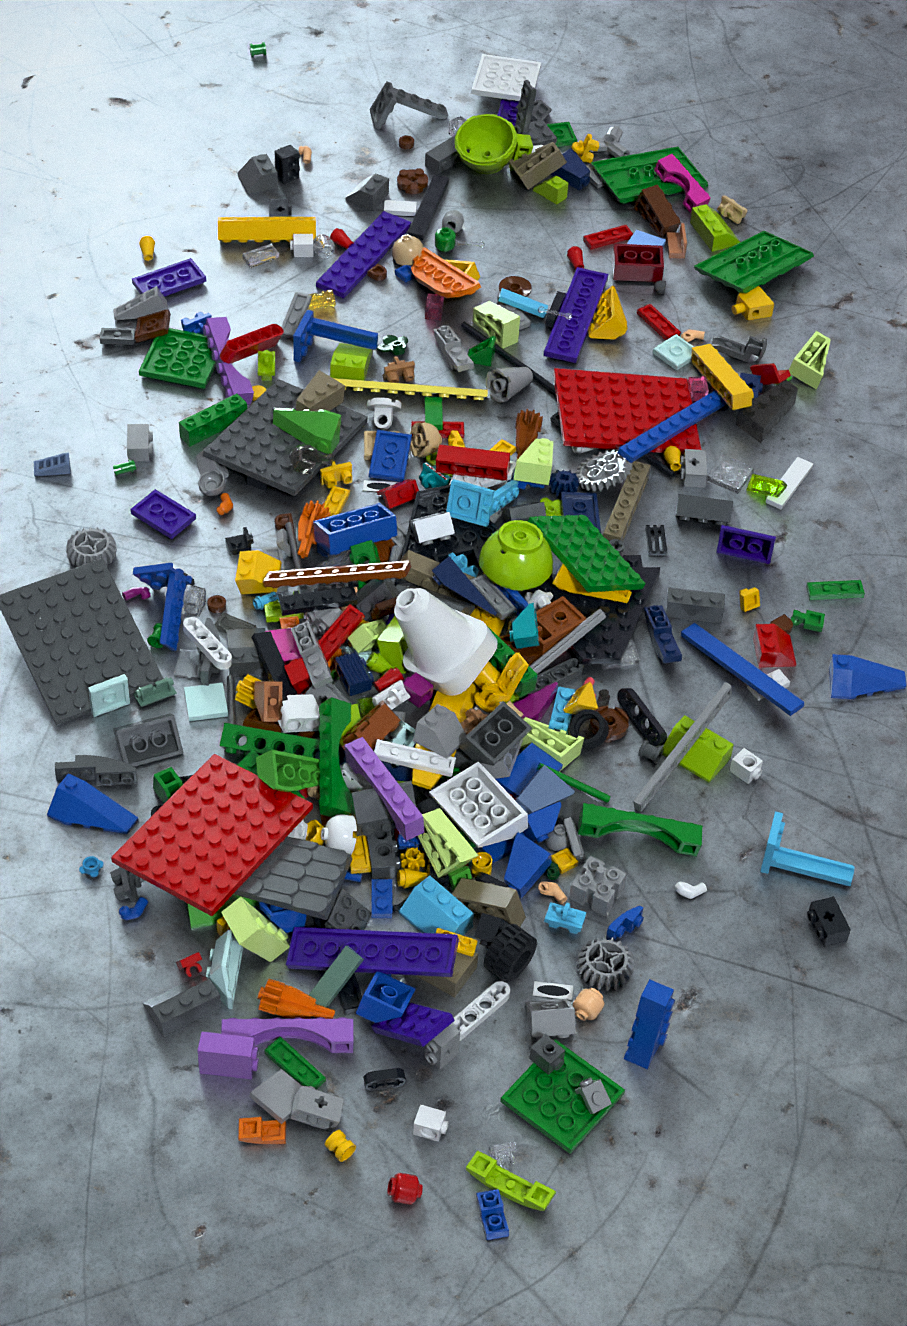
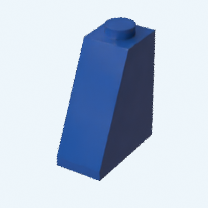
(525, 864)

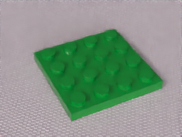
(179, 358)
(552, 1103)

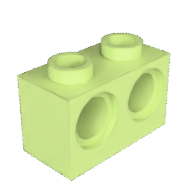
(366, 636)

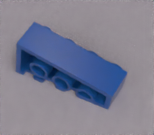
(650, 1024)

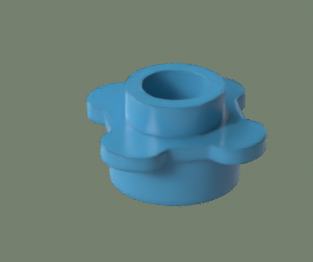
(88, 862)

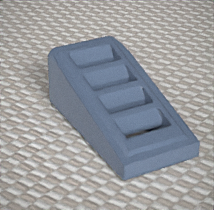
(58, 465)

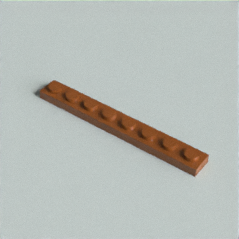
(332, 574)

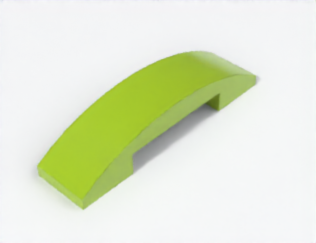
(510, 1185)

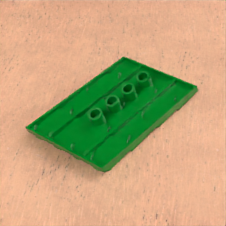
(632, 173)
(753, 261)

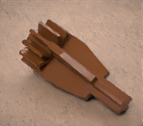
(527, 429)

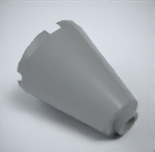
(507, 382)

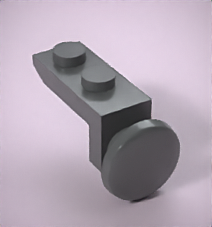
(739, 350)

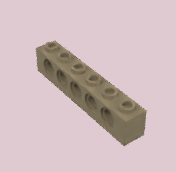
(627, 502)

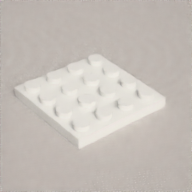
(504, 77)

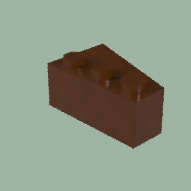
(657, 210)

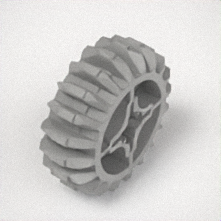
(91, 546)
(601, 970)

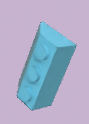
(434, 907)

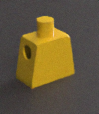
(753, 304)

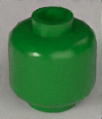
(445, 239)

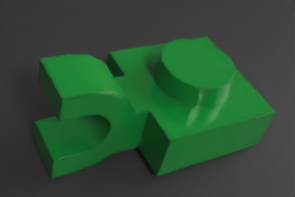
(810, 620)

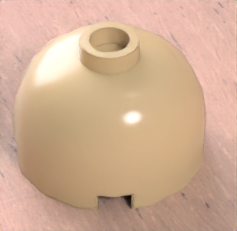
(406, 249)
(425, 439)

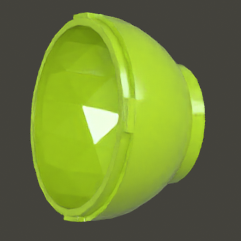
(490, 143)
(526, 556)

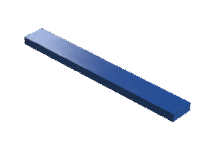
(742, 669)

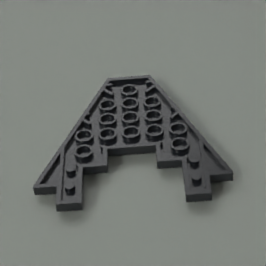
(467, 538)
(610, 637)

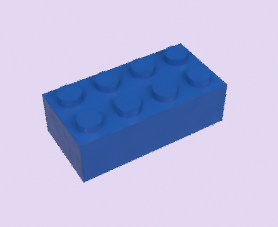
(355, 527)

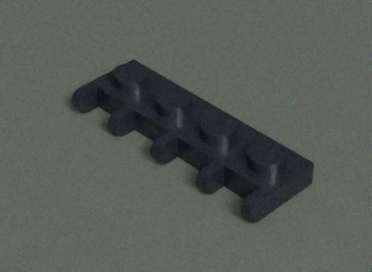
(317, 600)

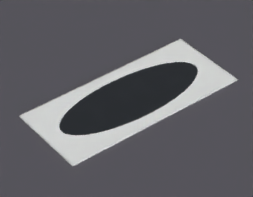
(376, 485)
(553, 990)

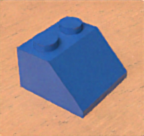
(384, 998)

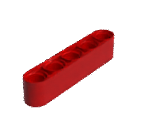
(251, 343)

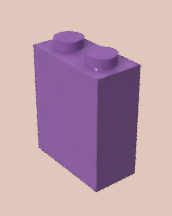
(227, 1055)

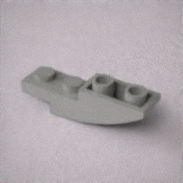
(451, 349)
(312, 654)

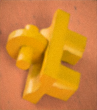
(583, 147)
(335, 473)

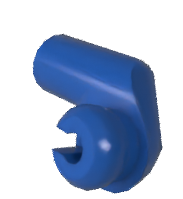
(134, 912)

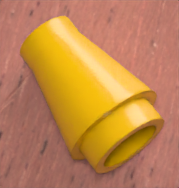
(147, 247)
(672, 456)
(410, 878)

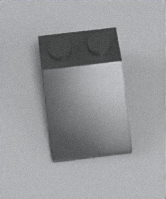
(244, 653)

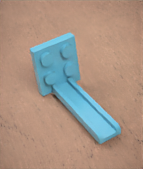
(478, 503)
(802, 862)

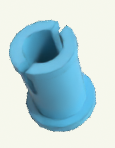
(259, 602)

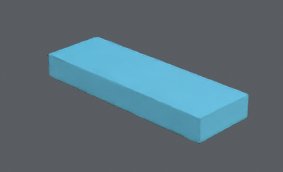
(521, 302)

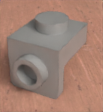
(283, 542)
(593, 1095)

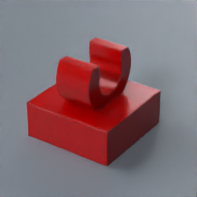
(189, 962)

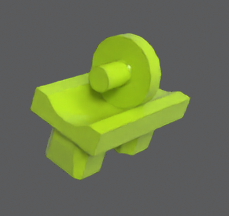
(266, 365)

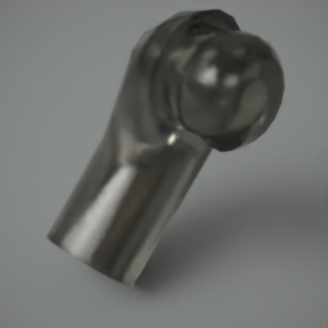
(603, 698)

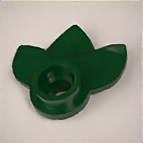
(393, 344)

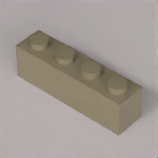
(422, 574)

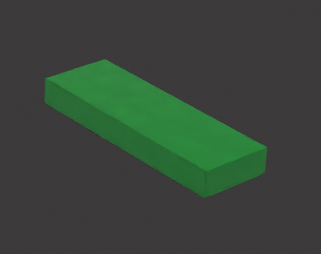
(433, 411)
(835, 590)
(294, 1064)

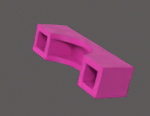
(673, 171)

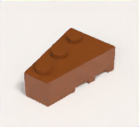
(373, 726)

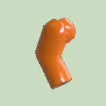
(226, 505)

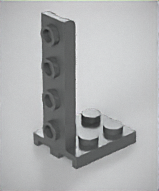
(390, 96)
(538, 130)

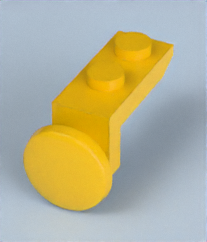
(504, 688)

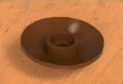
(516, 284)

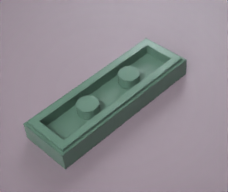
(336, 977)

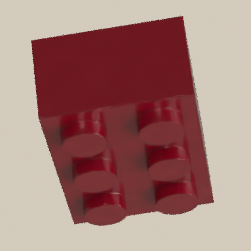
(637, 262)

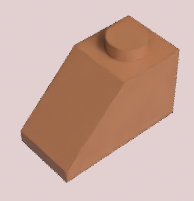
(268, 700)

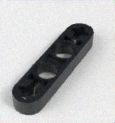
(628, 703)

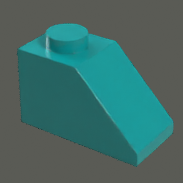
(525, 628)

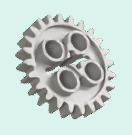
(603, 471)

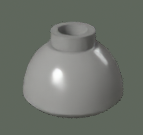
(558, 838)

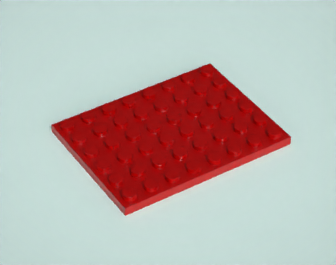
(617, 407)
(211, 834)

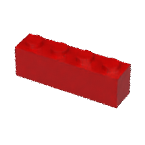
(473, 462)

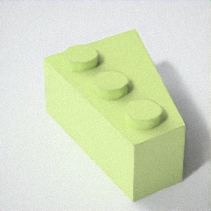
(497, 322)
(811, 360)
(535, 463)
(555, 743)
(444, 844)
(255, 931)

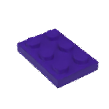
(163, 514)

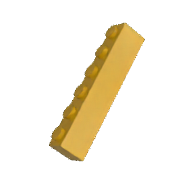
(264, 228)
(722, 377)

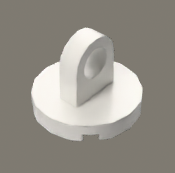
(383, 407)

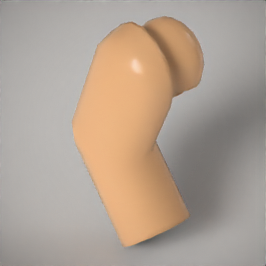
(306, 151)
(690, 335)
(552, 889)

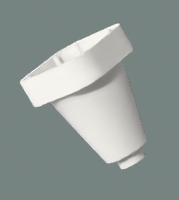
(442, 642)

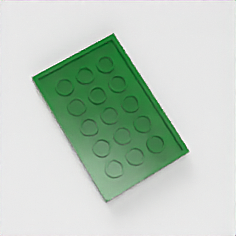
(587, 553)

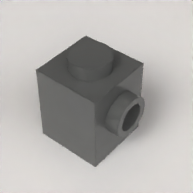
(547, 1054)

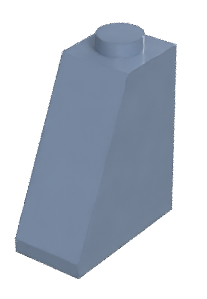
(543, 790)

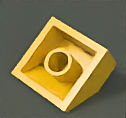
(253, 569)

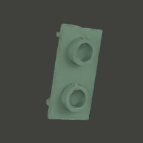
(151, 694)

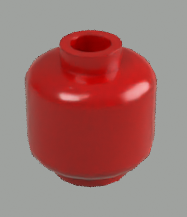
(404, 1188)

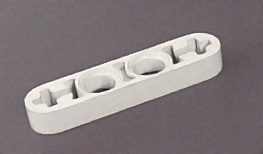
(203, 644)
(480, 1013)

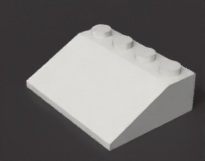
(481, 806)

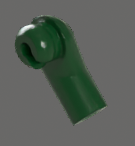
(553, 871)

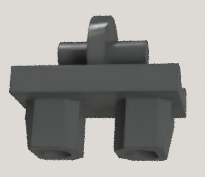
(129, 882)

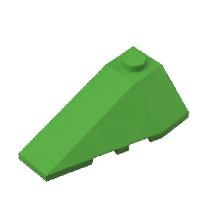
(288, 771)

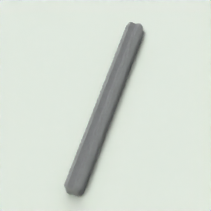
(568, 641)

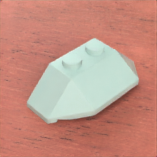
(225, 967)

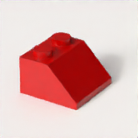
(773, 646)

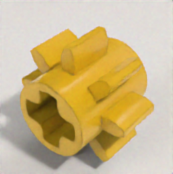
(412, 859)

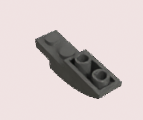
(207, 668)
(103, 769)

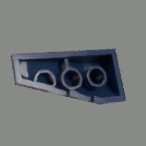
(456, 581)

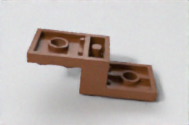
(552, 629)

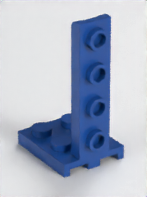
(312, 326)
(162, 576)

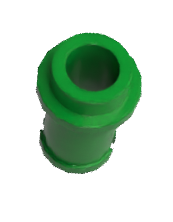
(126, 467)

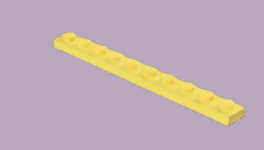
(410, 389)

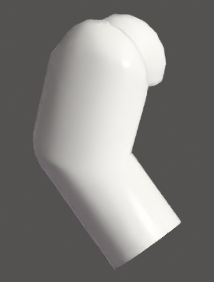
(690, 891)

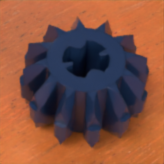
(563, 482)

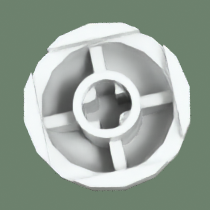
(339, 833)

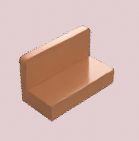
(677, 243)

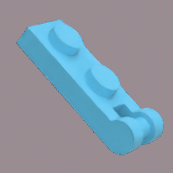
(560, 719)

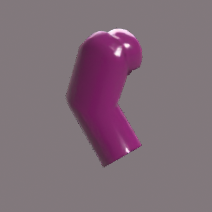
(136, 591)

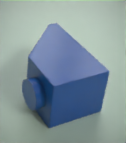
(542, 822)

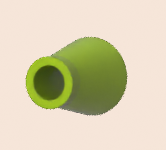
(378, 663)

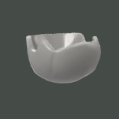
(212, 483)

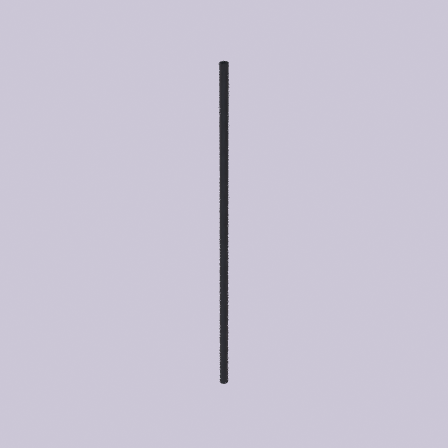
(551, 387)

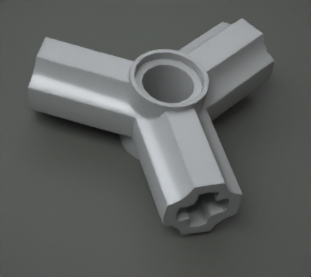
(609, 143)

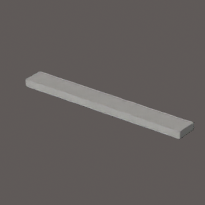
(682, 747)

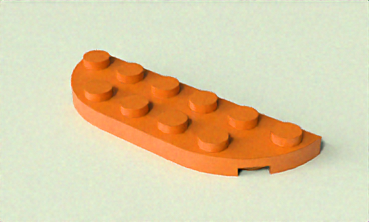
(442, 276)

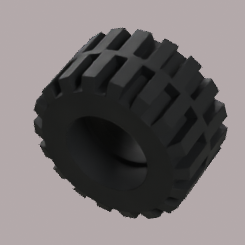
(510, 953)

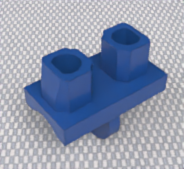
(196, 324)

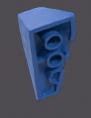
(856, 676)
(83, 804)
(282, 917)

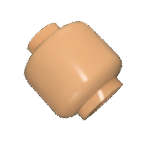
(588, 1004)

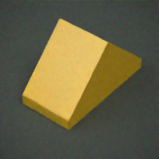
(581, 700)

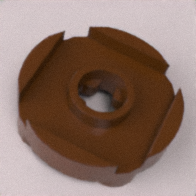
(405, 179)
(619, 719)

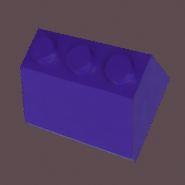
(746, 544)

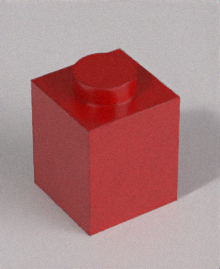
(298, 674)

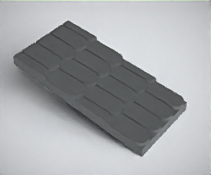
(299, 877)

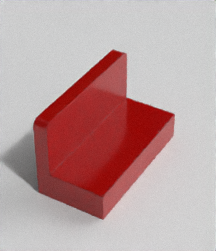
(769, 373)
(399, 493)

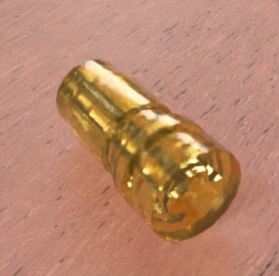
(322, 299)

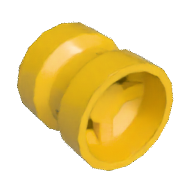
(482, 863)
(340, 1145)

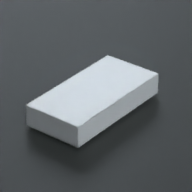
(400, 208)

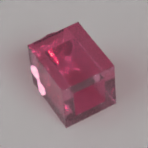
(434, 307)
(697, 388)

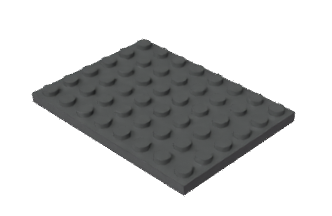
(263, 450)
(76, 636)

